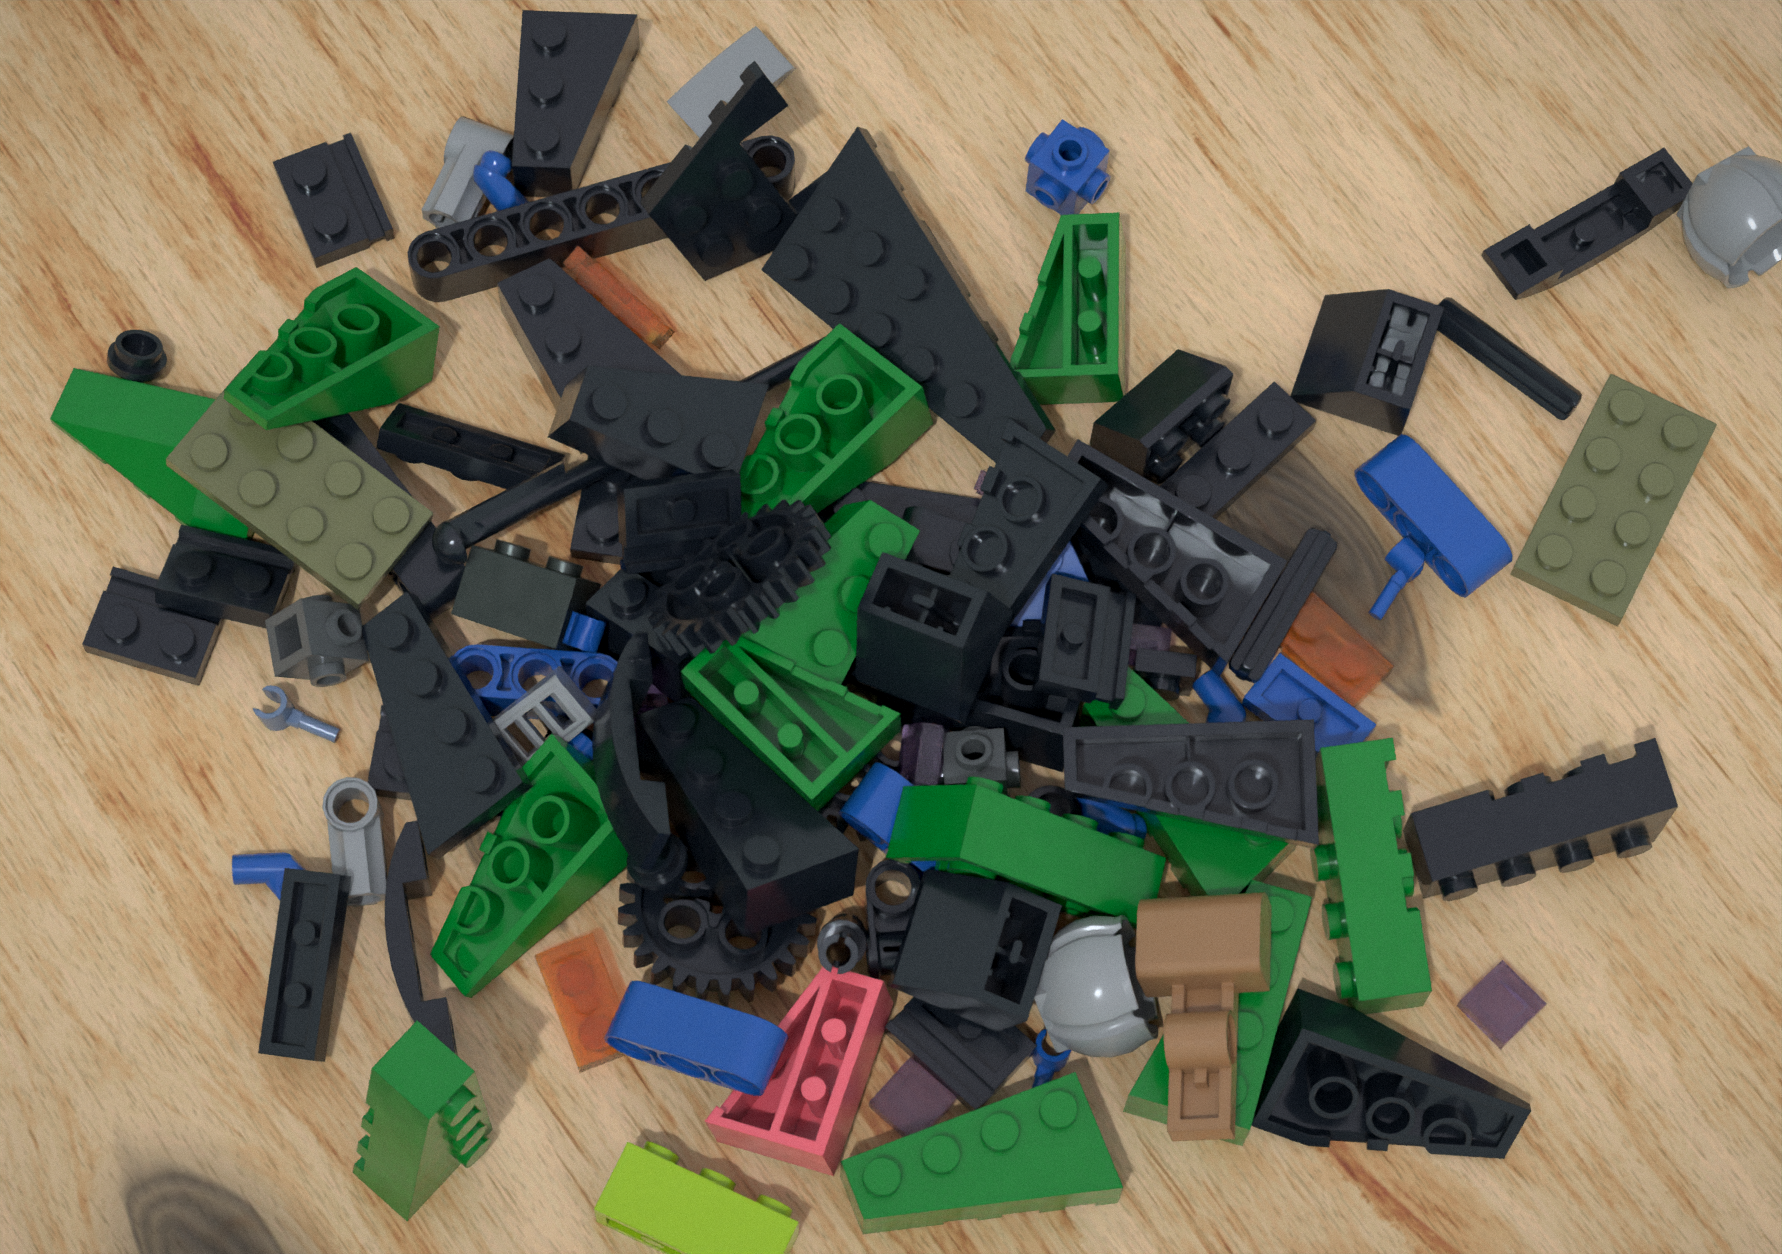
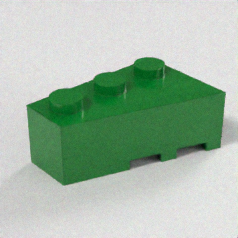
(822, 624)
(789, 718)

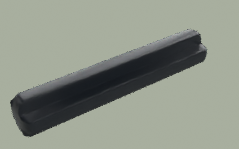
(1508, 360)
(1282, 605)

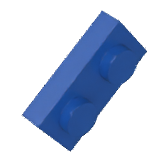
(1293, 694)

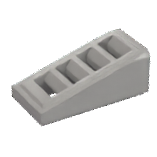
(566, 695)

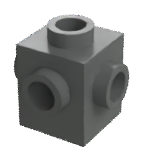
(316, 640)
(981, 754)

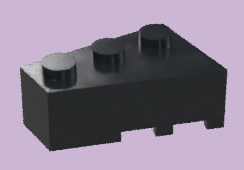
(564, 92)

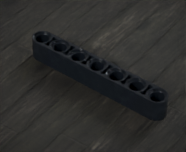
(566, 213)

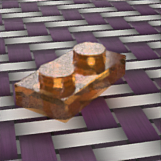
(628, 306)
(1334, 652)
(581, 998)

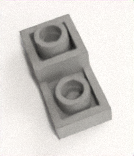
(721, 78)

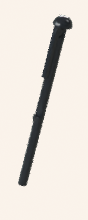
(552, 485)

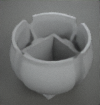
(1735, 217)
(1092, 990)

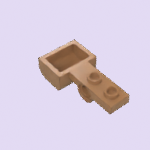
(1203, 957)

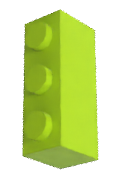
(687, 1211)

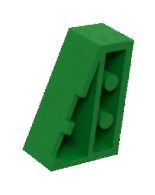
(1076, 322)

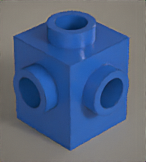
(1067, 168)

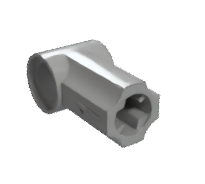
(455, 193)
(358, 846)

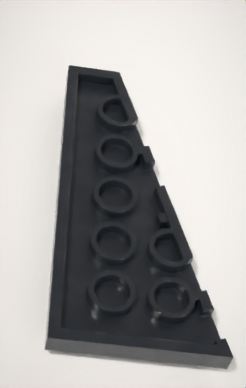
(879, 272)

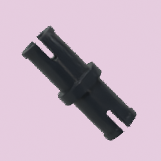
(828, 946)

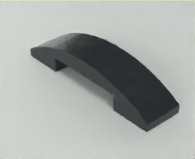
(1590, 230)
(631, 804)
(406, 881)

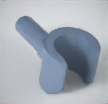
(288, 716)

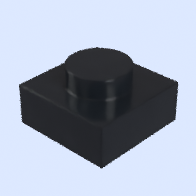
(1166, 671)

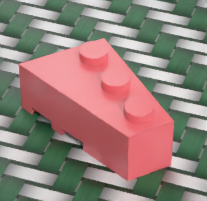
(817, 1078)

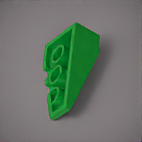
(339, 356)
(834, 427)
(134, 432)
(535, 869)

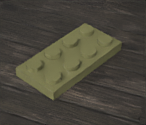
(303, 497)
(1613, 500)

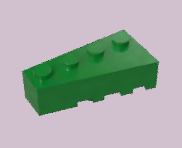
(1020, 842)
(1200, 856)
(1368, 880)
(1257, 1021)
(420, 1121)
(991, 1162)

